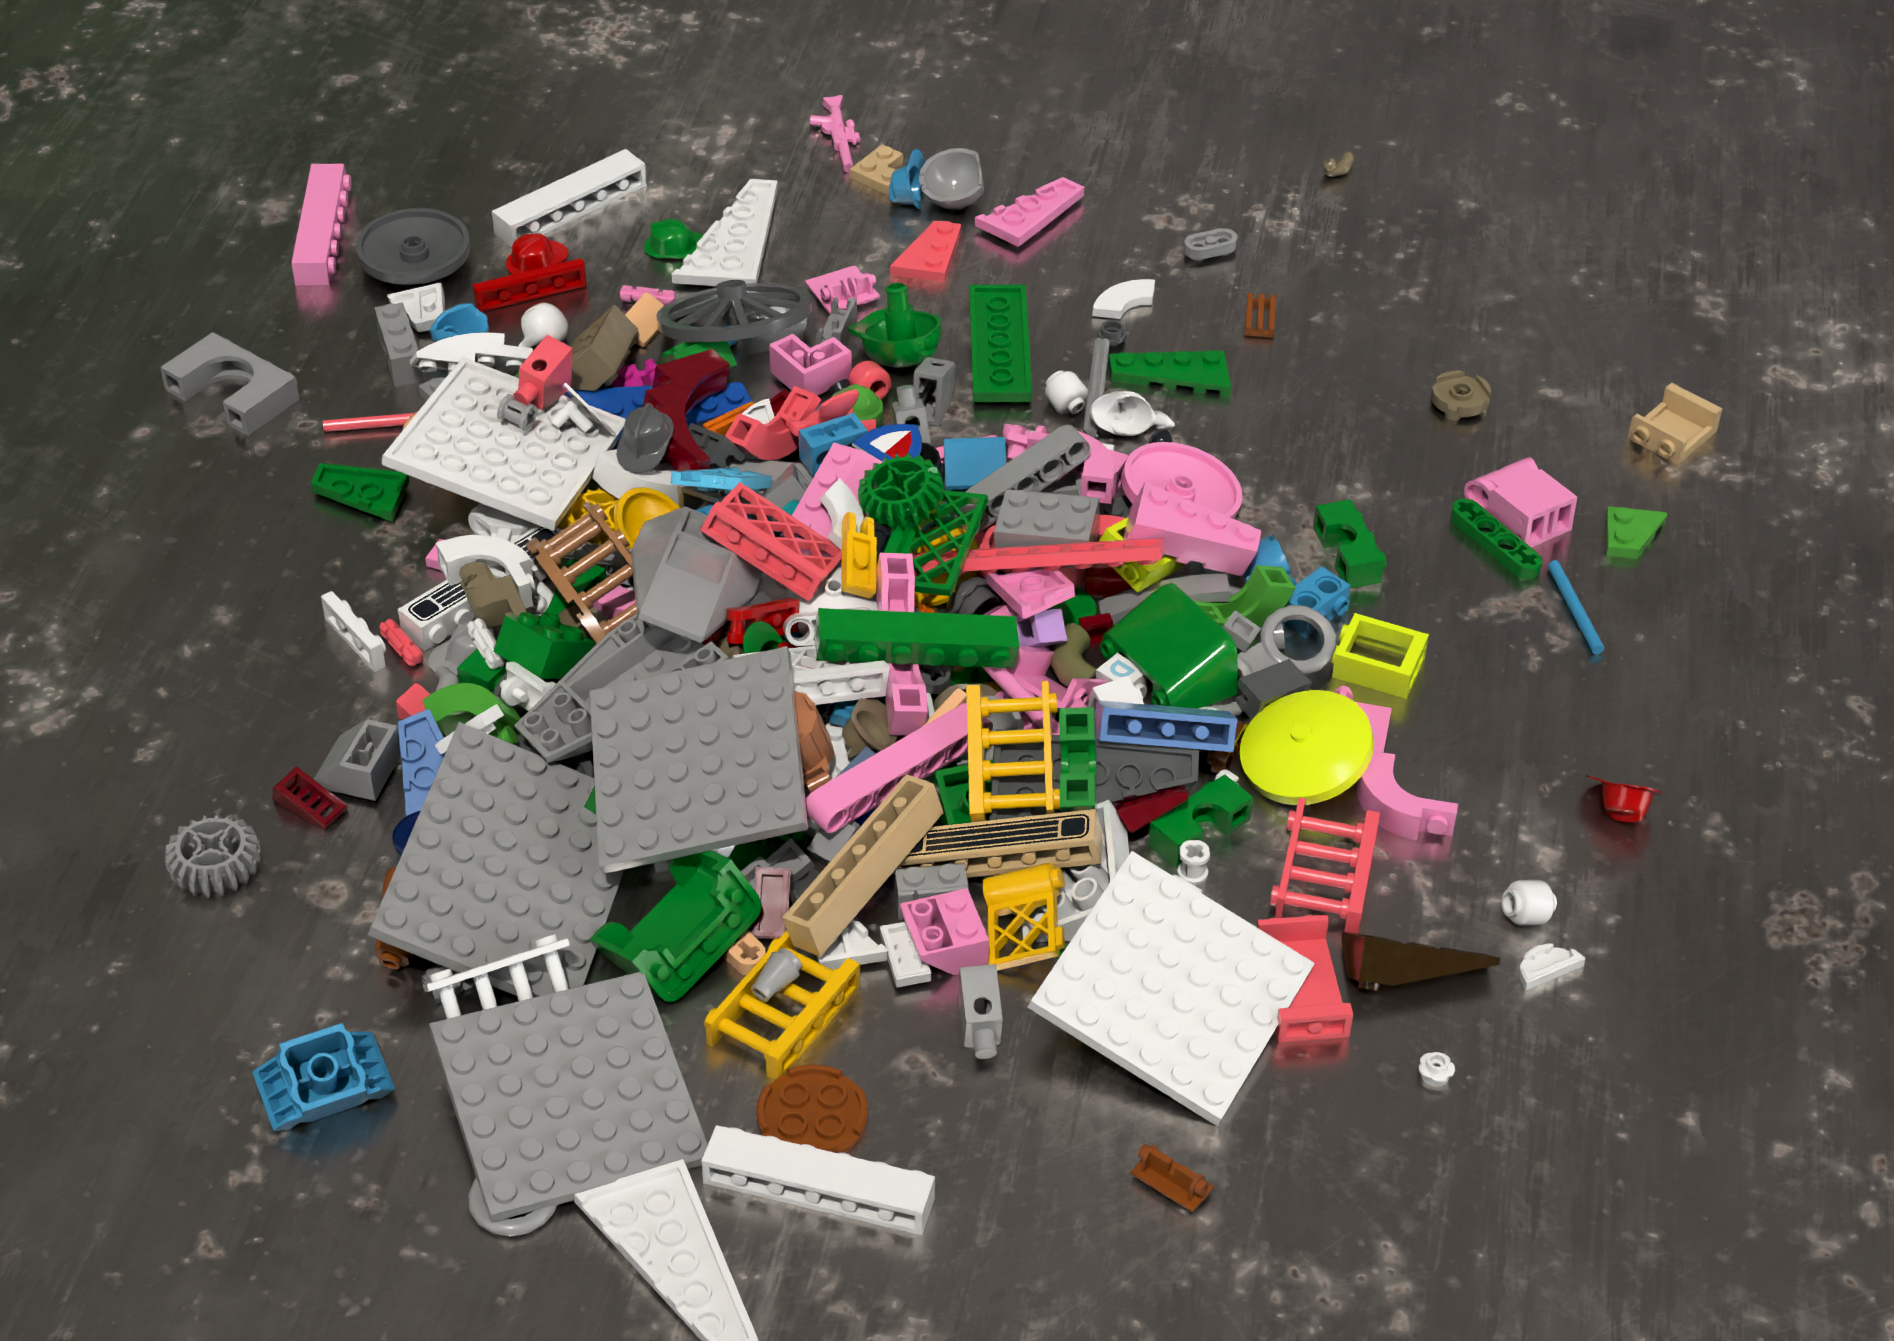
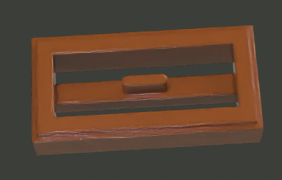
(1261, 303)

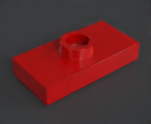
(1104, 582)

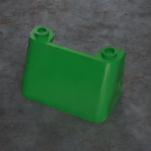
(1176, 649)
(686, 927)

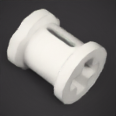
(1190, 856)

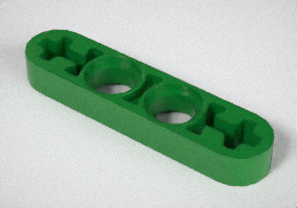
(1521, 560)

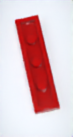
(529, 285)

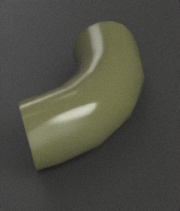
(1067, 656)

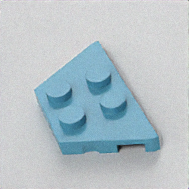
(721, 479)

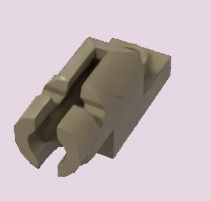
(490, 596)

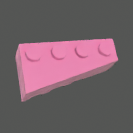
(1192, 531)

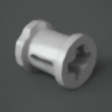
(524, 419)

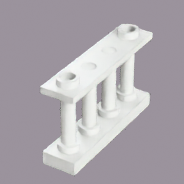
(547, 946)

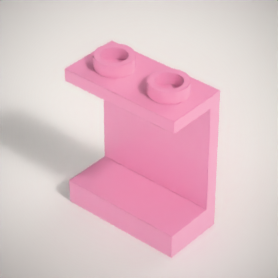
(1031, 669)

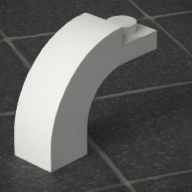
(617, 481)
(499, 554)

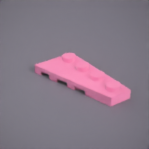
(1031, 213)

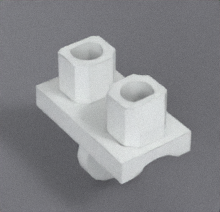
(523, 687)

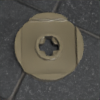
(1472, 396)

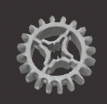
(213, 860)

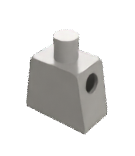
(935, 381)
(908, 406)
(980, 1009)

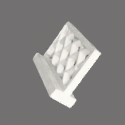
(835, 682)

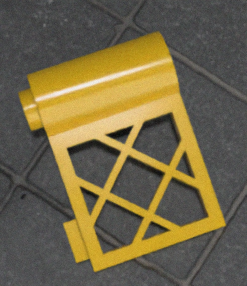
(1023, 892)

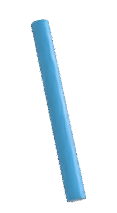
(1576, 607)

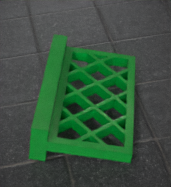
(907, 541)

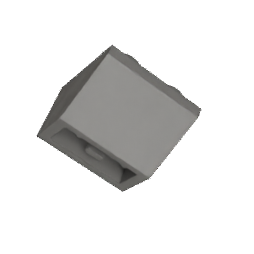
(361, 760)

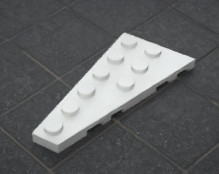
(670, 1242)

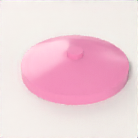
(1185, 473)

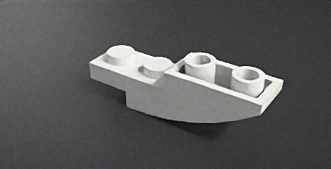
(479, 347)

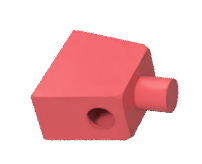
(545, 373)

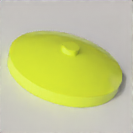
(1307, 747)

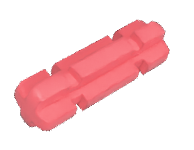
(401, 642)

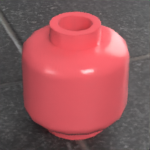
(871, 376)

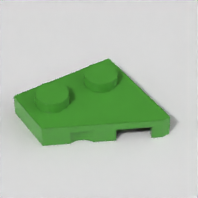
(1630, 530)

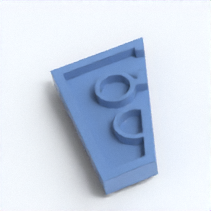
(419, 757)

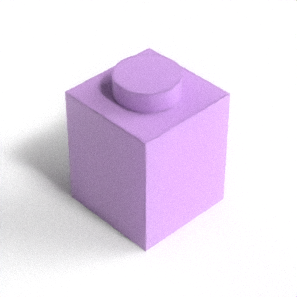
(1041, 629)

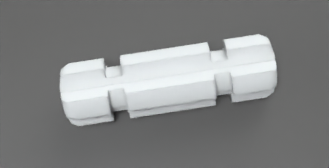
(485, 643)

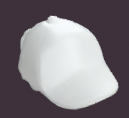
(1127, 414)

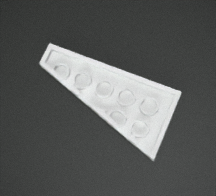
(735, 243)

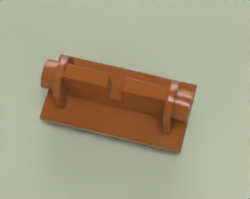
(1171, 1178)

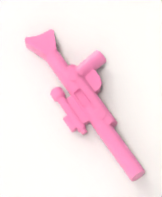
(834, 126)

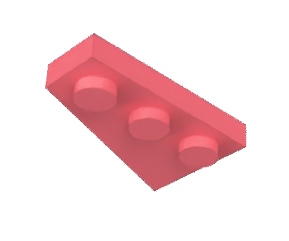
(930, 253)

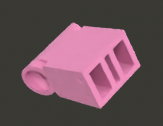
(1525, 501)

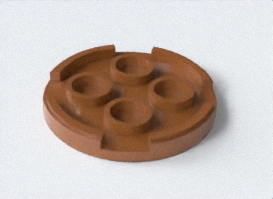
(814, 1108)

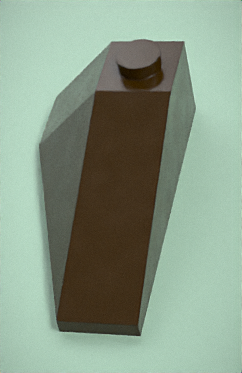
(1391, 962)

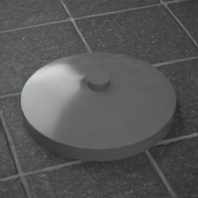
(413, 246)

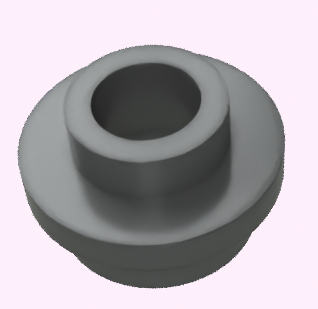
(1113, 331)

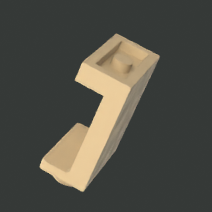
(1676, 424)

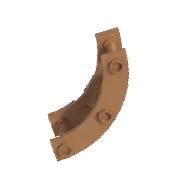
(549, 556)

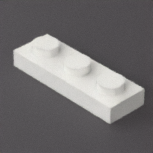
(354, 631)

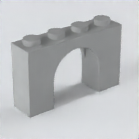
(218, 359)

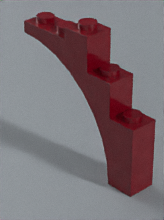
(676, 391)

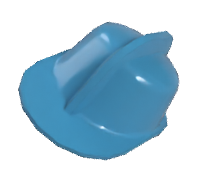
(904, 182)

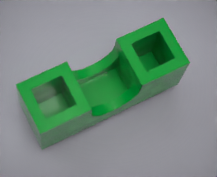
(1358, 557)
(1078, 759)
(1217, 805)

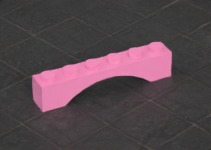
(905, 687)

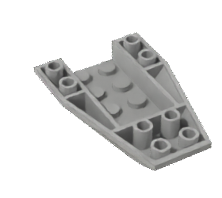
(687, 577)
(562, 719)

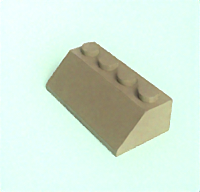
(601, 350)

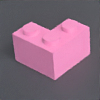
(807, 367)

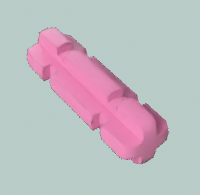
(628, 294)

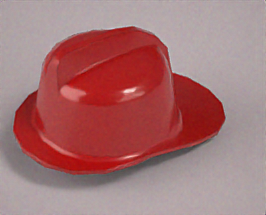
(534, 252)
(1626, 801)

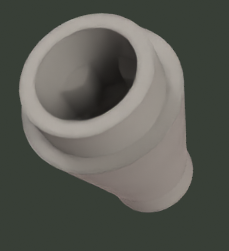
(777, 973)

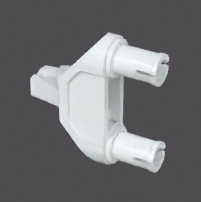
(496, 523)

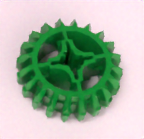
(901, 491)

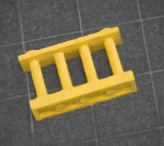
(981, 738)
(800, 1029)

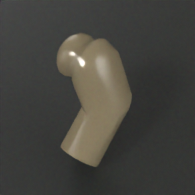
(1342, 167)

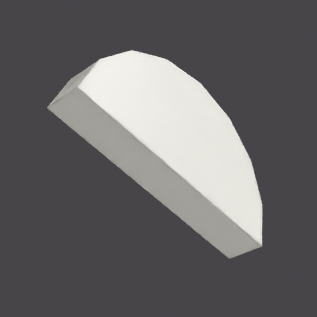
(1547, 963)

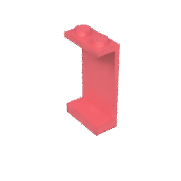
(1318, 1006)

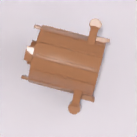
(815, 743)

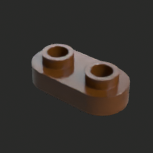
(1223, 760)

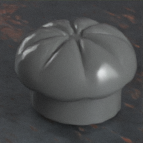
(972, 597)

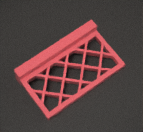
(771, 554)

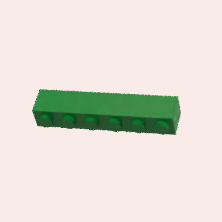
(916, 638)

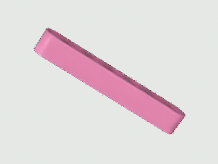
(873, 779)

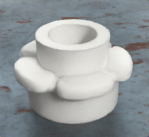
(1431, 1073)

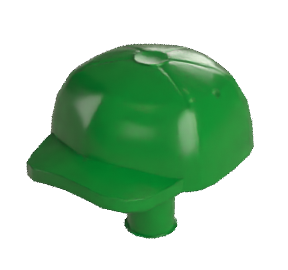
(898, 333)

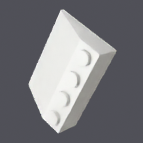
(1088, 882)

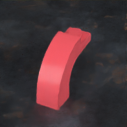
(774, 438)

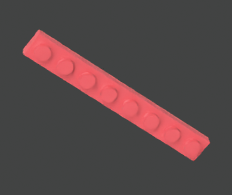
(1056, 555)

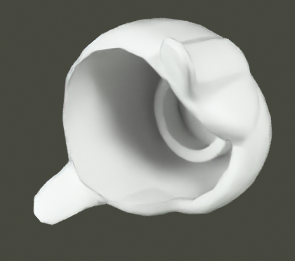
(541, 321)

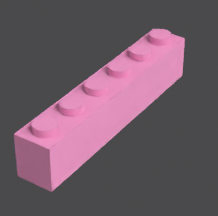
(321, 225)

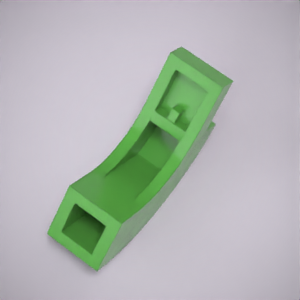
(1262, 594)
(464, 702)

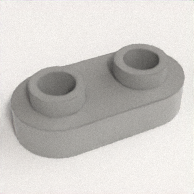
(1210, 244)

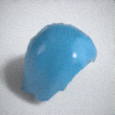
(459, 321)

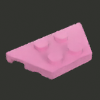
(1031, 590)

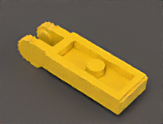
(858, 557)

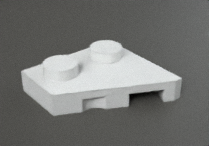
(421, 305)
(853, 944)

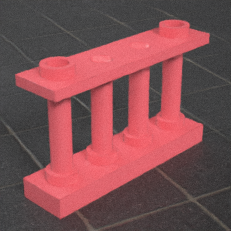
(1353, 883)

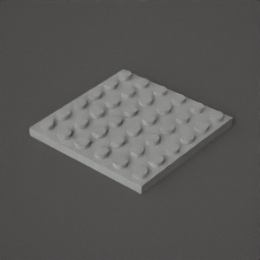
(696, 760)
(566, 1093)

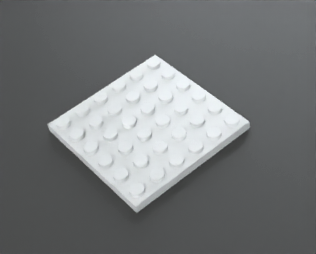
(474, 454)
(1172, 987)

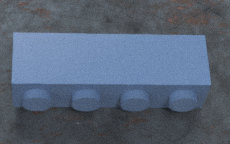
(1165, 726)

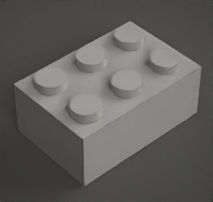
(1046, 519)

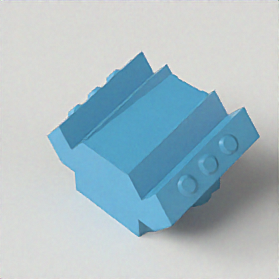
(321, 1076)

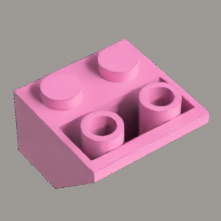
(947, 931)

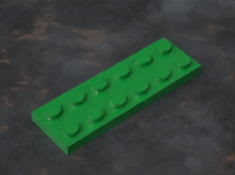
(1000, 343)

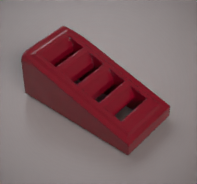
(298, 779)
(1146, 809)

